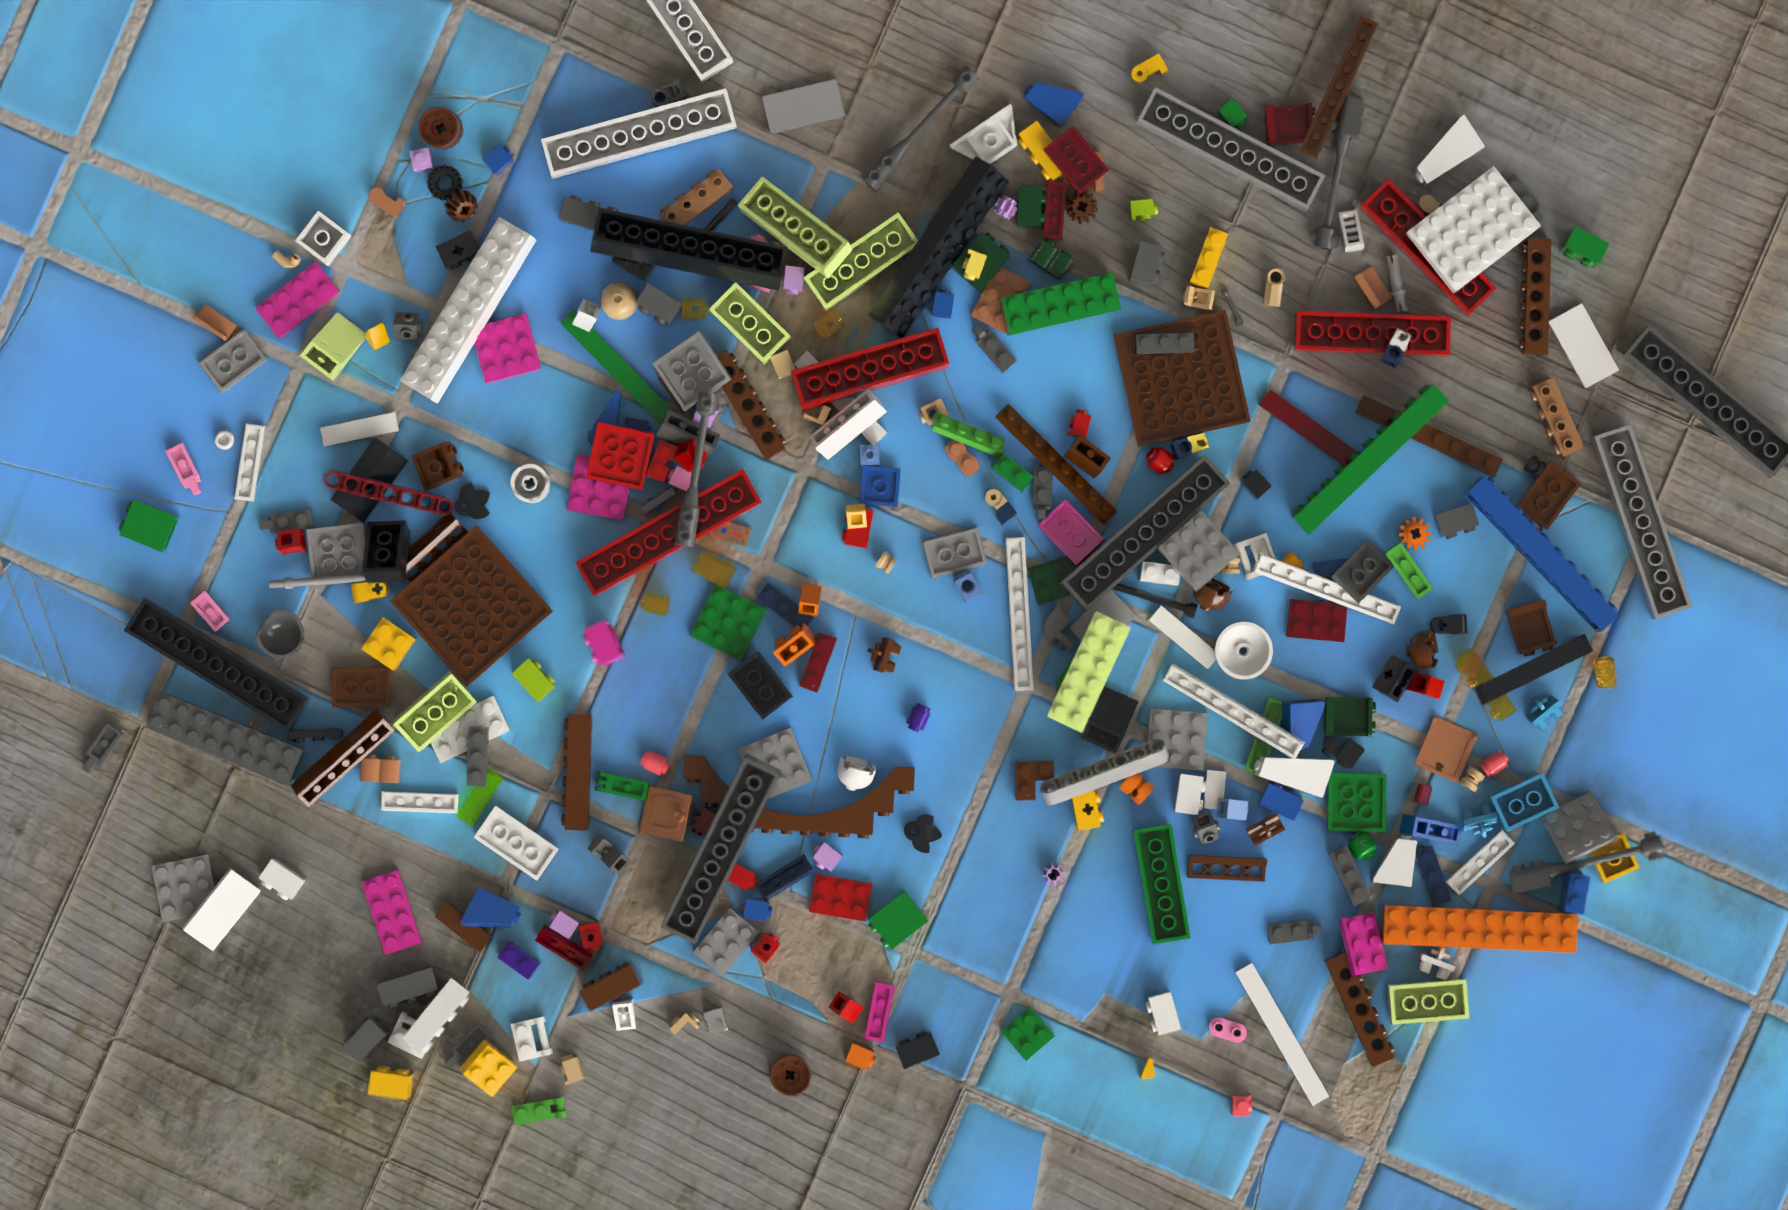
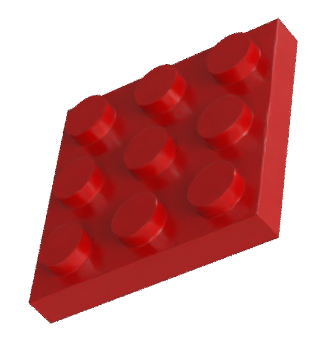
(620, 455)

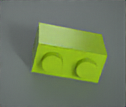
(533, 679)

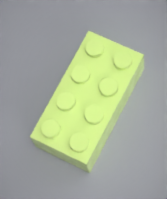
(749, 323)
(1428, 1001)

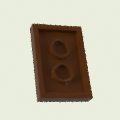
(1548, 495)
(361, 687)

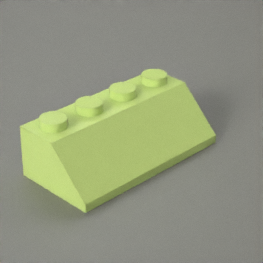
(434, 711)

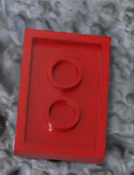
(840, 897)

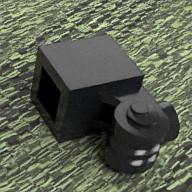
(1346, 754)

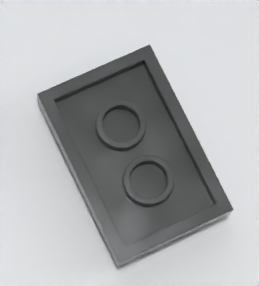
(1362, 571)

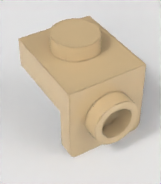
(1198, 298)
(679, 1022)

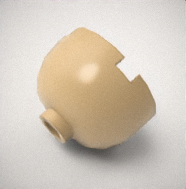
(618, 300)

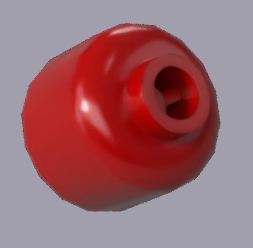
(1159, 460)

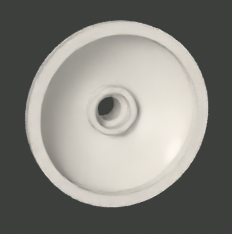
(1257, 655)

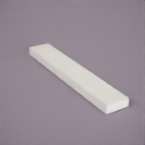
(874, 432)

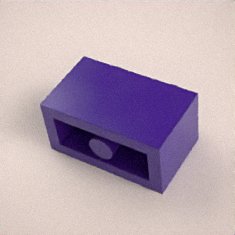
(519, 960)

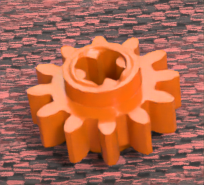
(1407, 536)

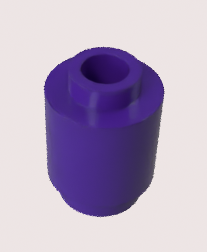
(918, 717)

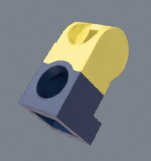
(1189, 445)

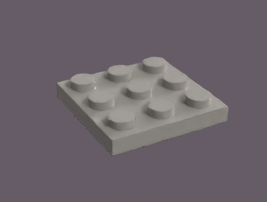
(691, 370)
(336, 550)
(1198, 551)
(1183, 736)
(783, 753)
(1578, 828)
(183, 886)

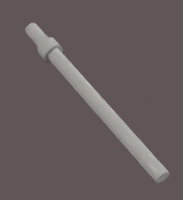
(290, 583)

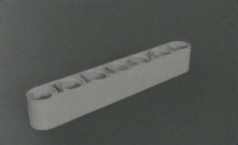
(1104, 772)

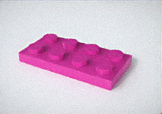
(297, 300)
(391, 912)

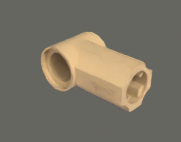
(1273, 290)

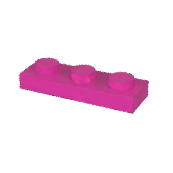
(879, 1012)

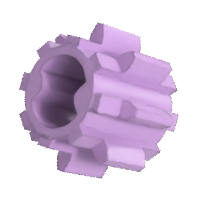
(1006, 207)
(1058, 877)

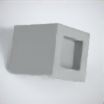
(716, 1020)

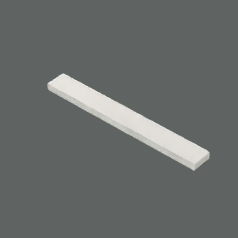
(1324, 588)
(1019, 613)
(1233, 711)
(1282, 1034)

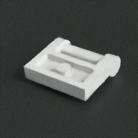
(1258, 545)
(399, 1032)
(525, 1040)

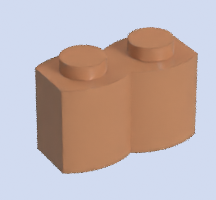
(958, 453)
(380, 770)

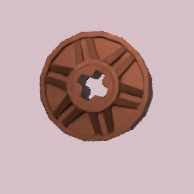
(439, 117)
(801, 1074)

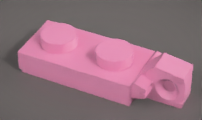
(184, 467)

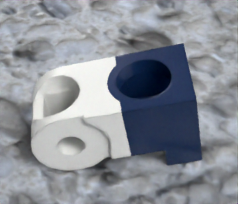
(1396, 348)

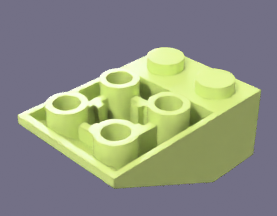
(334, 346)

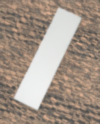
(359, 429)
(249, 462)
(1183, 637)
(419, 802)
(1480, 862)

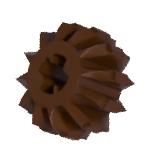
(461, 205)
(1075, 205)

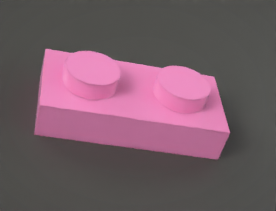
(210, 611)

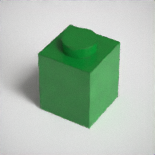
(1232, 114)

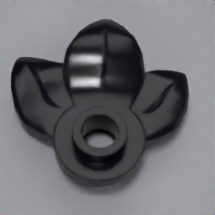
(475, 499)
(925, 833)

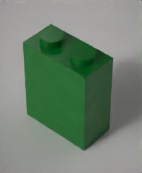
(148, 525)
(897, 920)

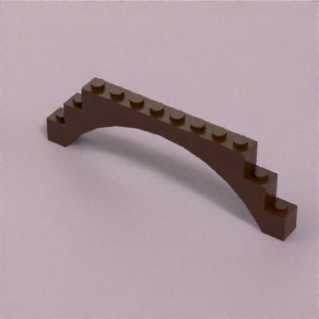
(851, 819)

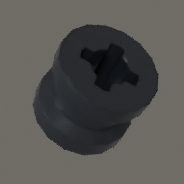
(1534, 466)

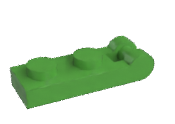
(538, 1111)

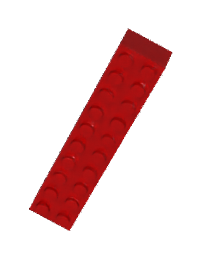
(657, 537)

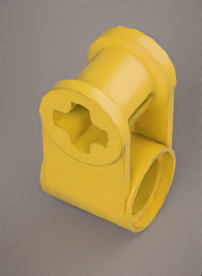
(366, 591)

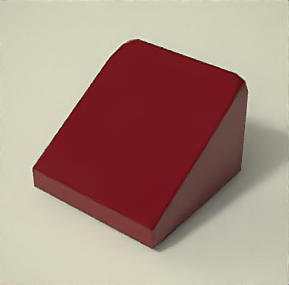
(1423, 794)

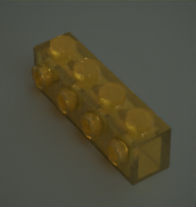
(1477, 674)

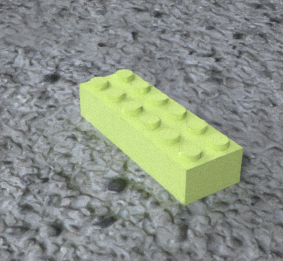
(795, 227)
(867, 260)
(1088, 672)

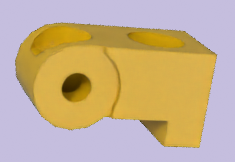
(1147, 68)

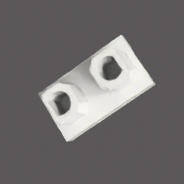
(1444, 968)

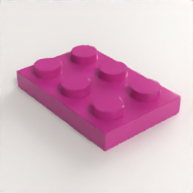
(1071, 533)
(1363, 944)

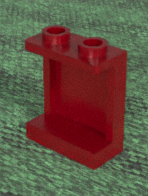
(1288, 123)

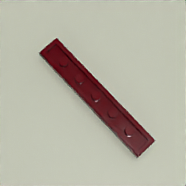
(1306, 427)

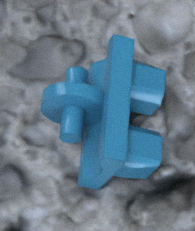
(1543, 709)
(1481, 823)

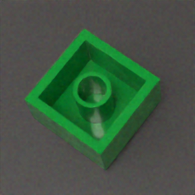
(1584, 247)

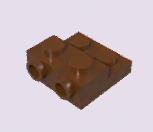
(438, 465)

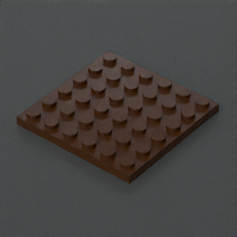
(1183, 391)
(471, 606)

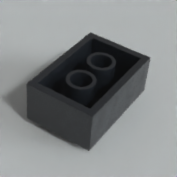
(386, 551)
(760, 685)

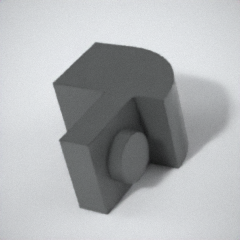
(1052, 629)
(609, 854)

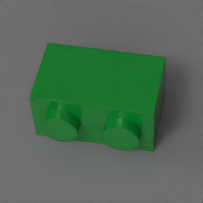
(1012, 472)

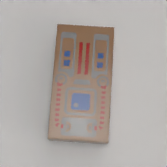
(732, 533)

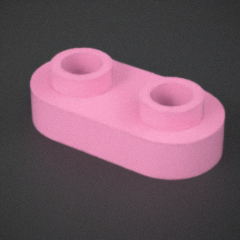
(1227, 1030)

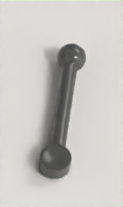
(1225, 293)

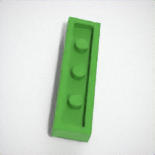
(967, 434)
(1259, 748)

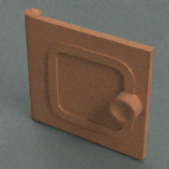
(1446, 745)
(665, 813)

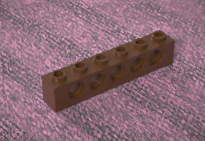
(1541, 326)
(769, 449)
(1375, 1056)

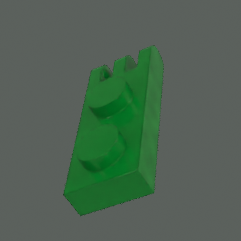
(622, 786)

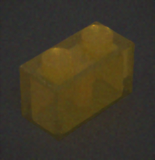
(714, 569)
(656, 604)

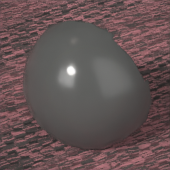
(280, 634)

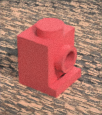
(1241, 1105)

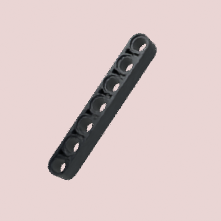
(1533, 669)

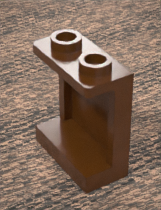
(1531, 628)

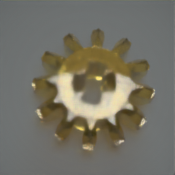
(1605, 672)

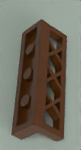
(428, 543)
(1222, 860)

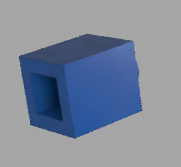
(498, 159)
(943, 304)
(757, 909)

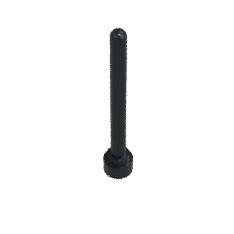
(1188, 608)

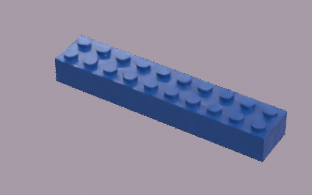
(1541, 554)

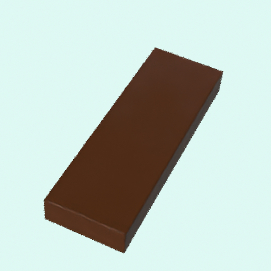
(473, 935)

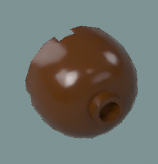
(1213, 595)
(1423, 649)

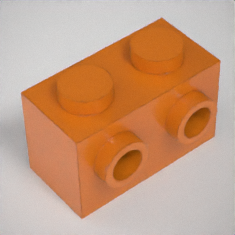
(794, 644)

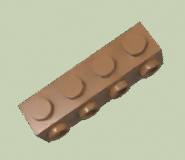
(698, 200)
(1556, 417)

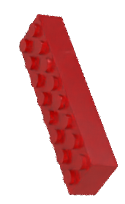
(1395, 217)
(1370, 333)
(870, 369)

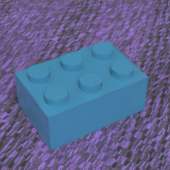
(1523, 802)

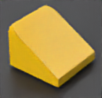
(377, 336)
(856, 516)
(1148, 1069)

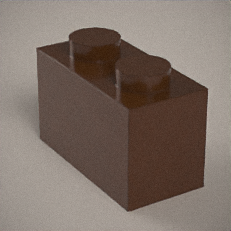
(1087, 456)

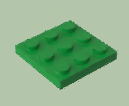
(728, 622)
(1356, 802)

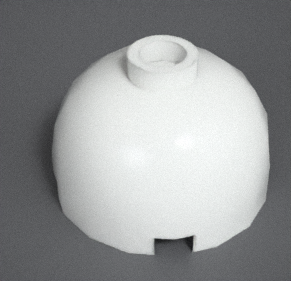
(855, 772)

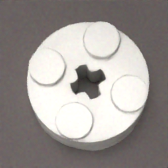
(529, 472)

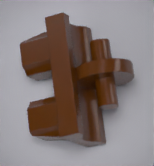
(881, 654)
(1265, 829)

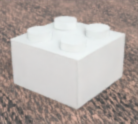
(323, 238)

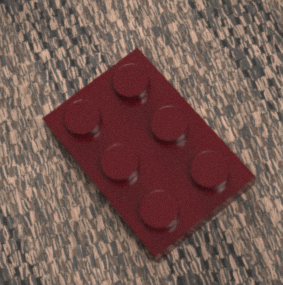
(1075, 160)
(1316, 620)

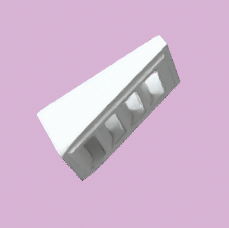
(1355, 246)

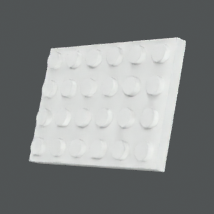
(1473, 229)

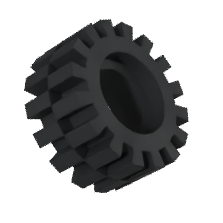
(444, 171)

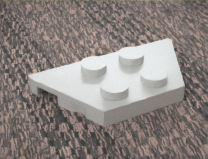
(990, 138)

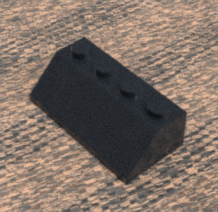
(377, 463)

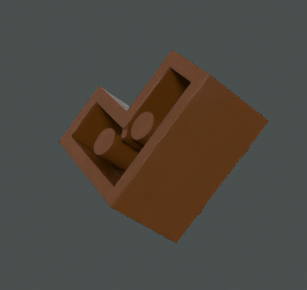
(1027, 773)

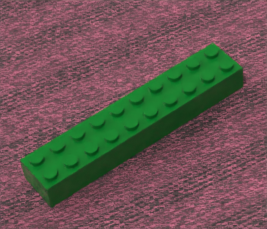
(1370, 458)

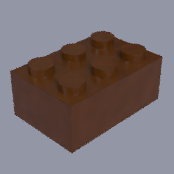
(610, 986)

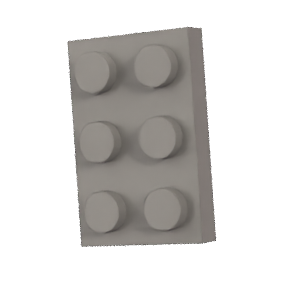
(726, 942)

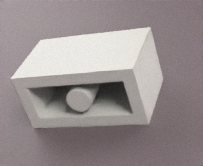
(1159, 574)
(1189, 794)
(281, 879)
(1163, 1013)

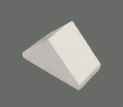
(586, 315)
(624, 1014)

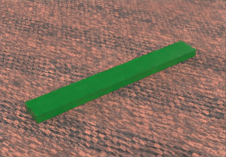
(618, 369)

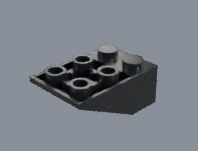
(1109, 720)

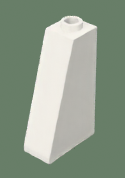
(1450, 151)
(1300, 773)

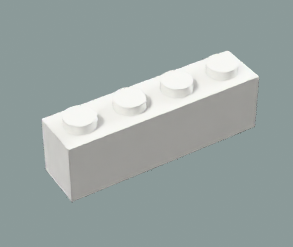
(847, 424)
(435, 1016)

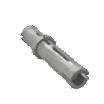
(1396, 284)

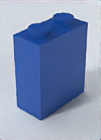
(1574, 893)

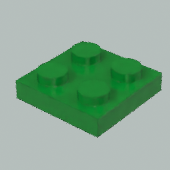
(1027, 1033)

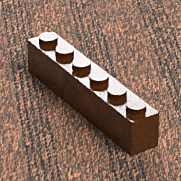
(342, 758)
(577, 772)

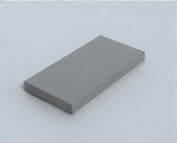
(803, 106)

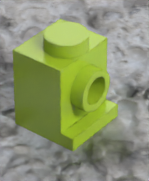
(1143, 209)

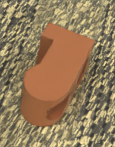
(382, 201)

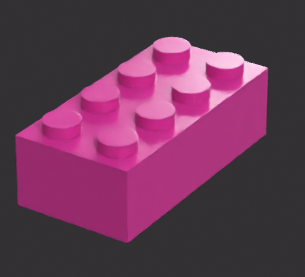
(604, 643)

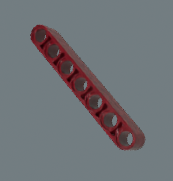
(380, 486)

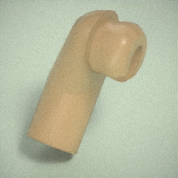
(288, 261)

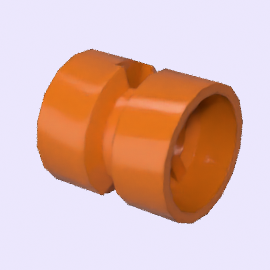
(1136, 788)

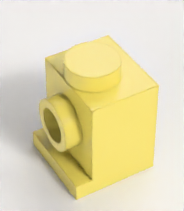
(974, 265)

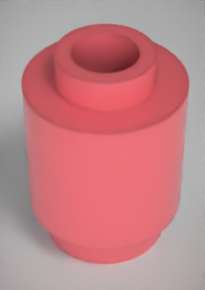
(655, 763)
(1494, 764)

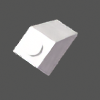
(1398, 863)

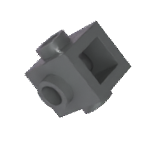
(407, 326)
(1205, 828)

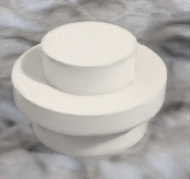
(224, 440)

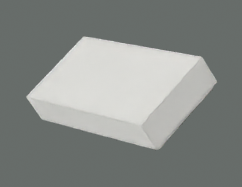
(1214, 788)

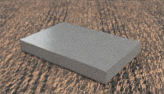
(233, 361)
(954, 552)
(1108, 605)

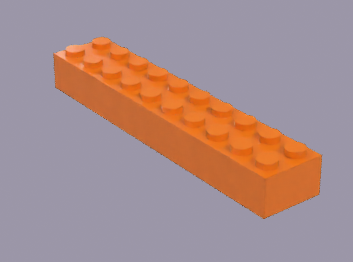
(1479, 928)

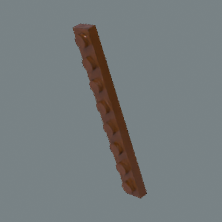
(1338, 87)
(1434, 439)
(1055, 464)

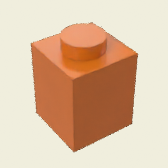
(810, 600)
(860, 1056)

